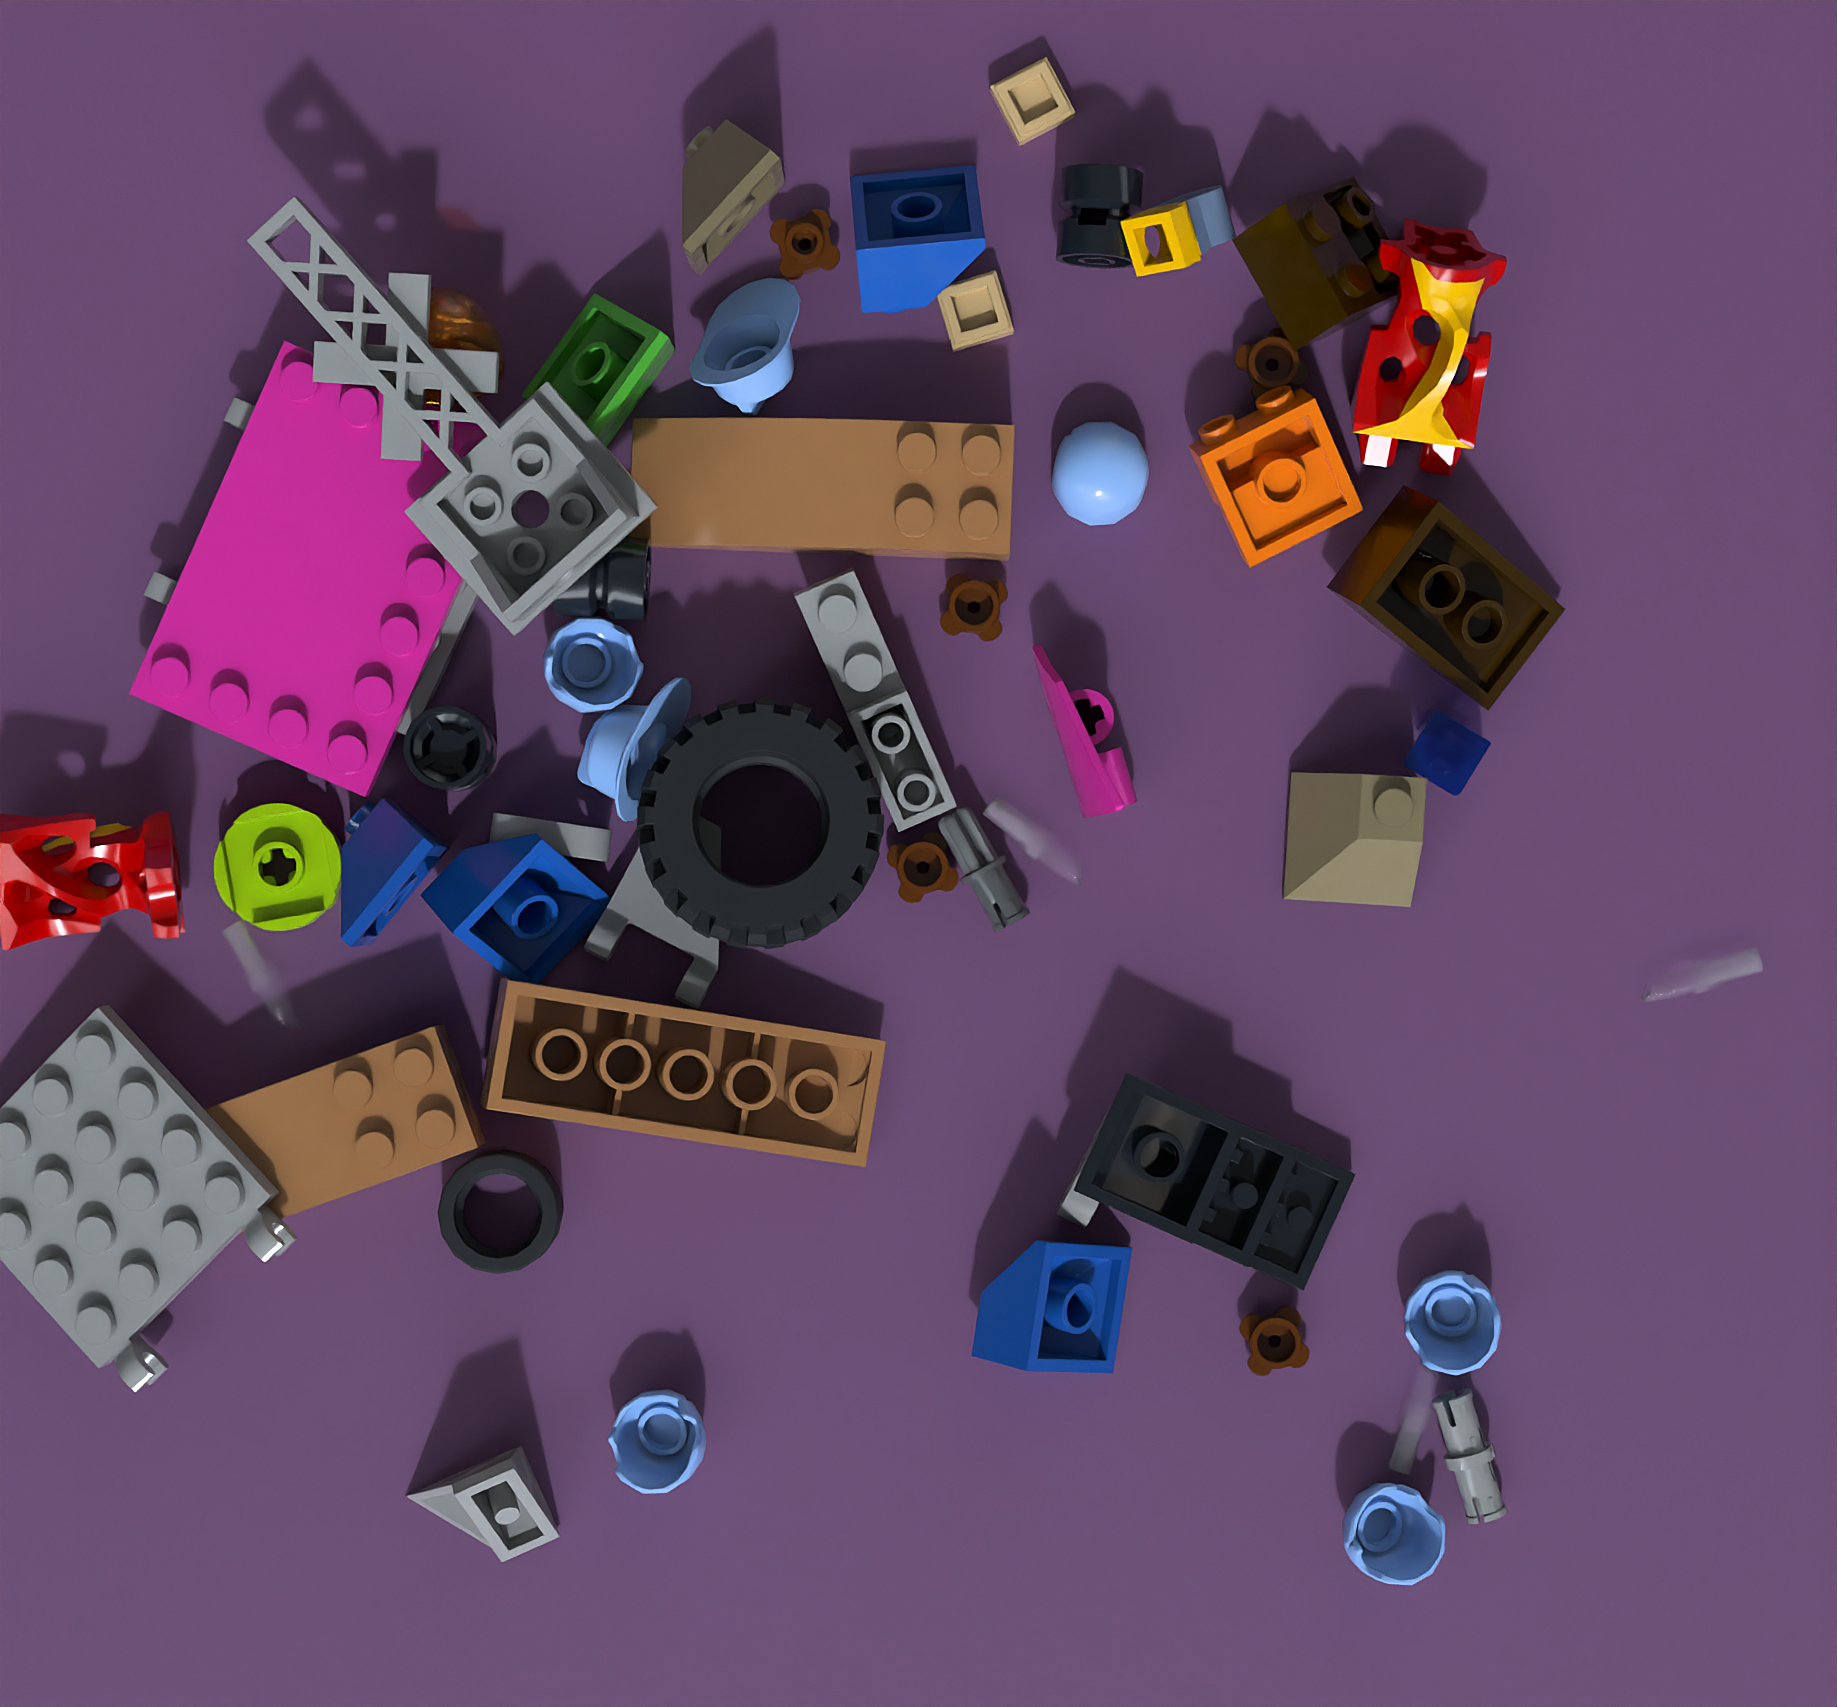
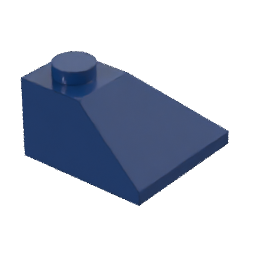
(914, 234)
(382, 867)
(517, 904)
(1055, 1309)

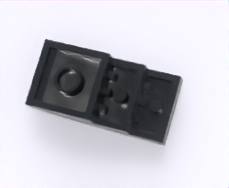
(1214, 1181)

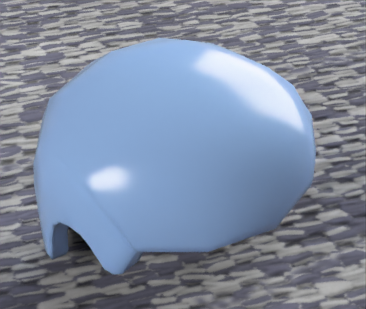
(1100, 473)
(591, 664)
(1452, 1322)
(657, 1441)
(1393, 1534)

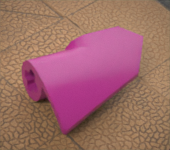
(1098, 778)

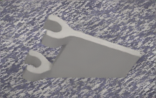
(642, 906)

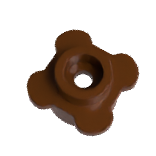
(797, 261)
(1274, 347)
(987, 595)
(905, 862)
(1289, 1351)

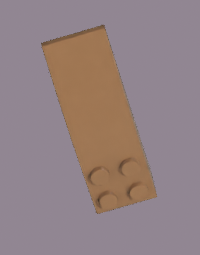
(827, 486)
(682, 1073)
(356, 1121)

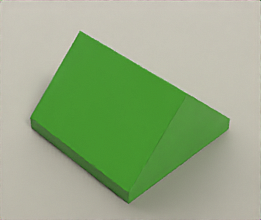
(604, 365)

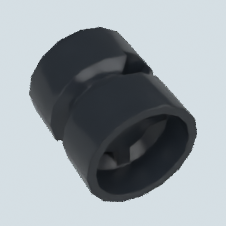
(1097, 193)
(615, 582)
(450, 748)

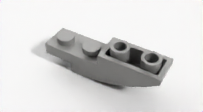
(875, 699)

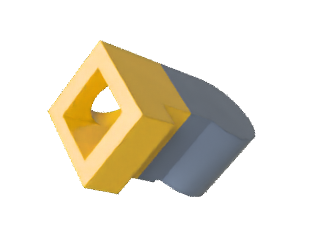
(1185, 229)

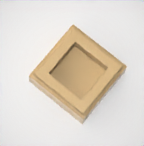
(1032, 101)
(974, 311)

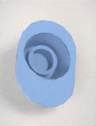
(749, 345)
(627, 743)

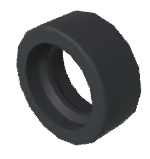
(472, 1251)

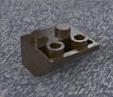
(1319, 262)

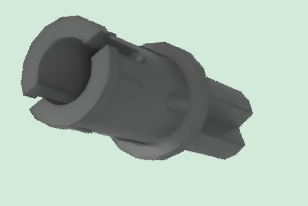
(983, 868)

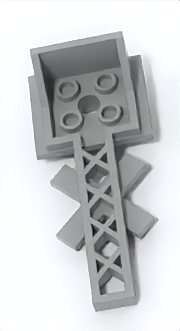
(474, 505)

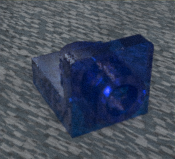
(1445, 752)

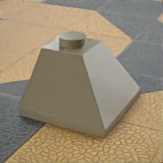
(724, 189)
(1353, 838)

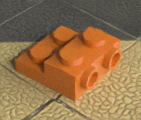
(1275, 473)

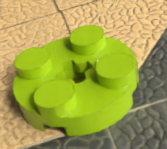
(250, 845)

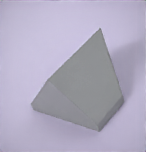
(494, 1504)

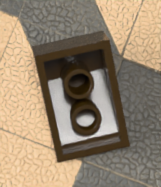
(1446, 596)

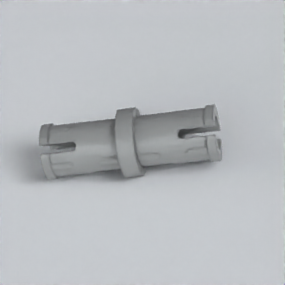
(1469, 1456)

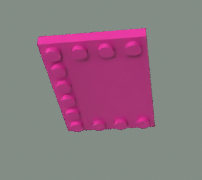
(308, 585)

